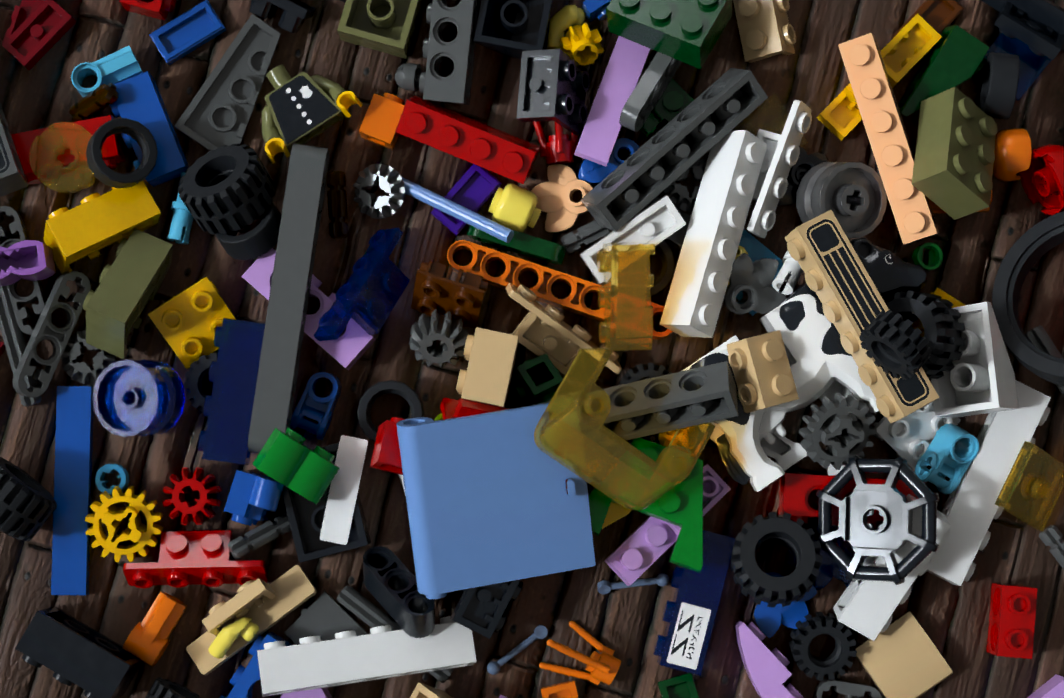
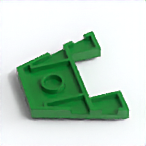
(678, 506)

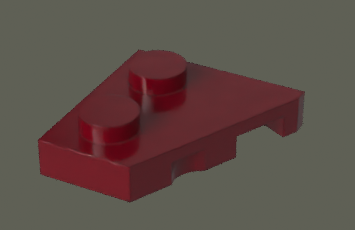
(35, 30)

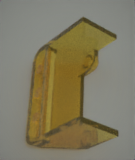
(578, 440)

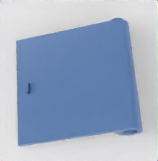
(489, 502)

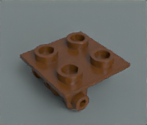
(446, 295)

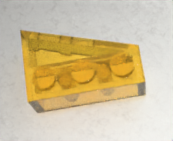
(626, 296)

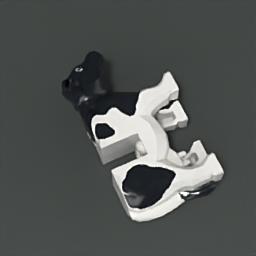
(817, 366)

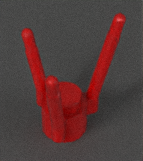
(559, 148)

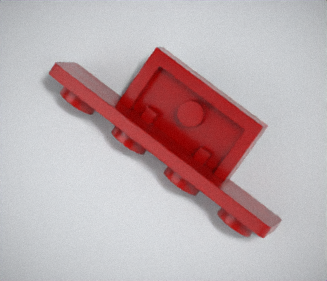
(194, 560)

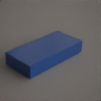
(187, 32)

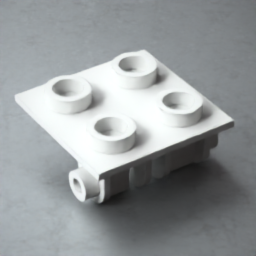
(913, 433)

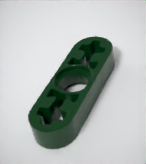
(524, 244)

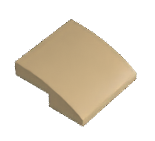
(903, 660)

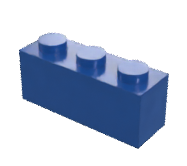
(142, 102)

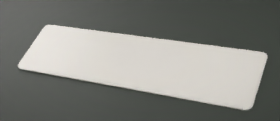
(344, 490)

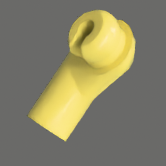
(229, 633)

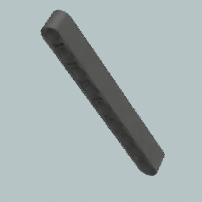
(289, 293)

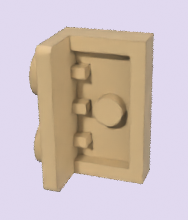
(764, 28)
(762, 371)

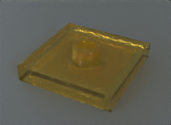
(1032, 486)

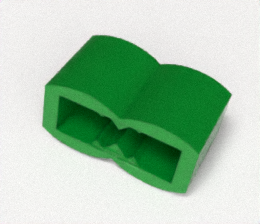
(296, 465)

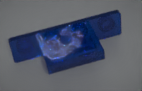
(369, 291)

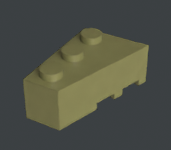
(125, 291)

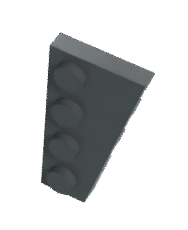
(229, 94)

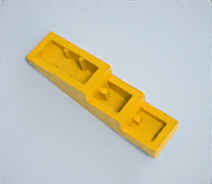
(899, 58)

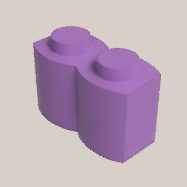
(26, 260)

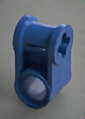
(316, 407)

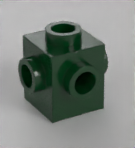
(535, 381)

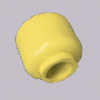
(514, 207)

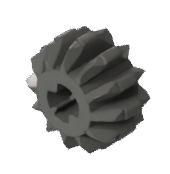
(438, 339)

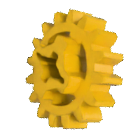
(112, 517)

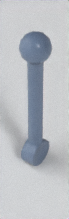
(605, 587)
(540, 632)

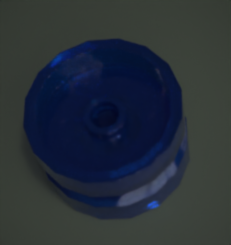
(138, 397)

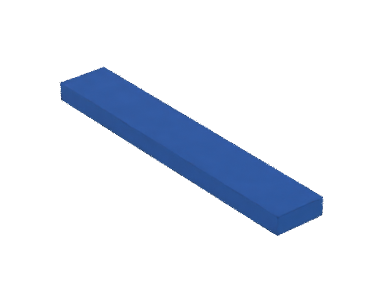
(72, 490)

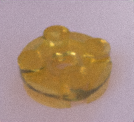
(53, 143)

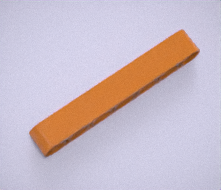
(546, 279)

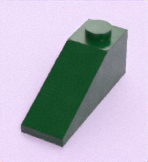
(946, 66)

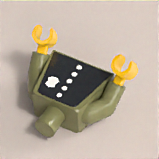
(301, 109)

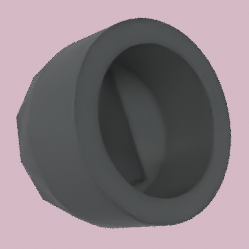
(408, 76)

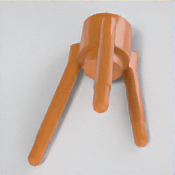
(601, 665)

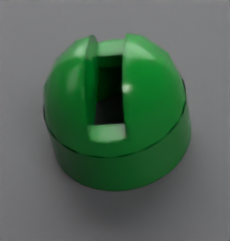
(932, 256)

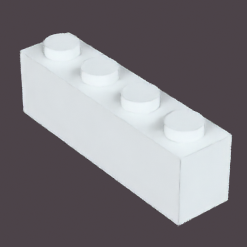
(870, 604)

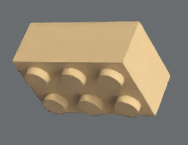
(489, 367)

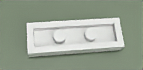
(648, 226)

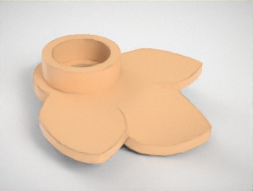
(557, 200)

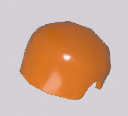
(1011, 154)

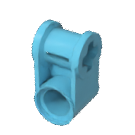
(947, 458)

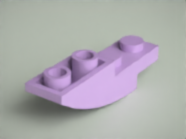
(656, 536)
(764, 667)

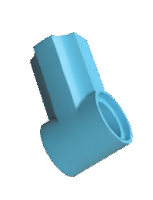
(109, 69)

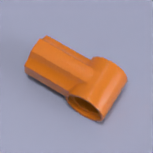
(150, 637)

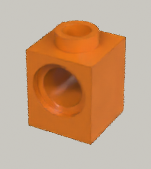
(382, 120)

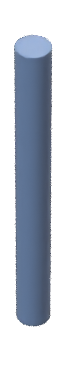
(458, 211)

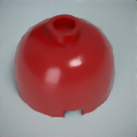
(1046, 178)

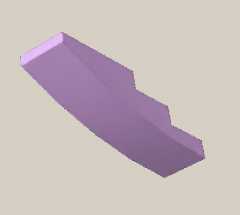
(614, 90)

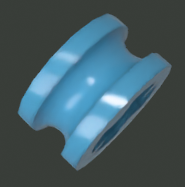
(110, 468)

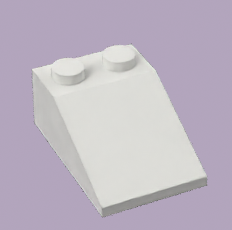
(983, 375)

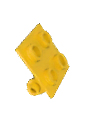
(191, 320)

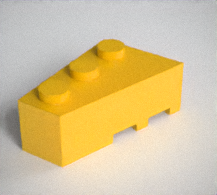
(99, 223)

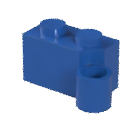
(252, 497)

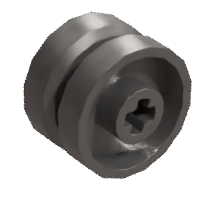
(847, 189)

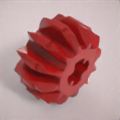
(188, 508)

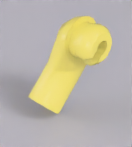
(560, 22)

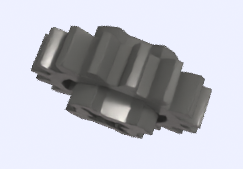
(837, 430)

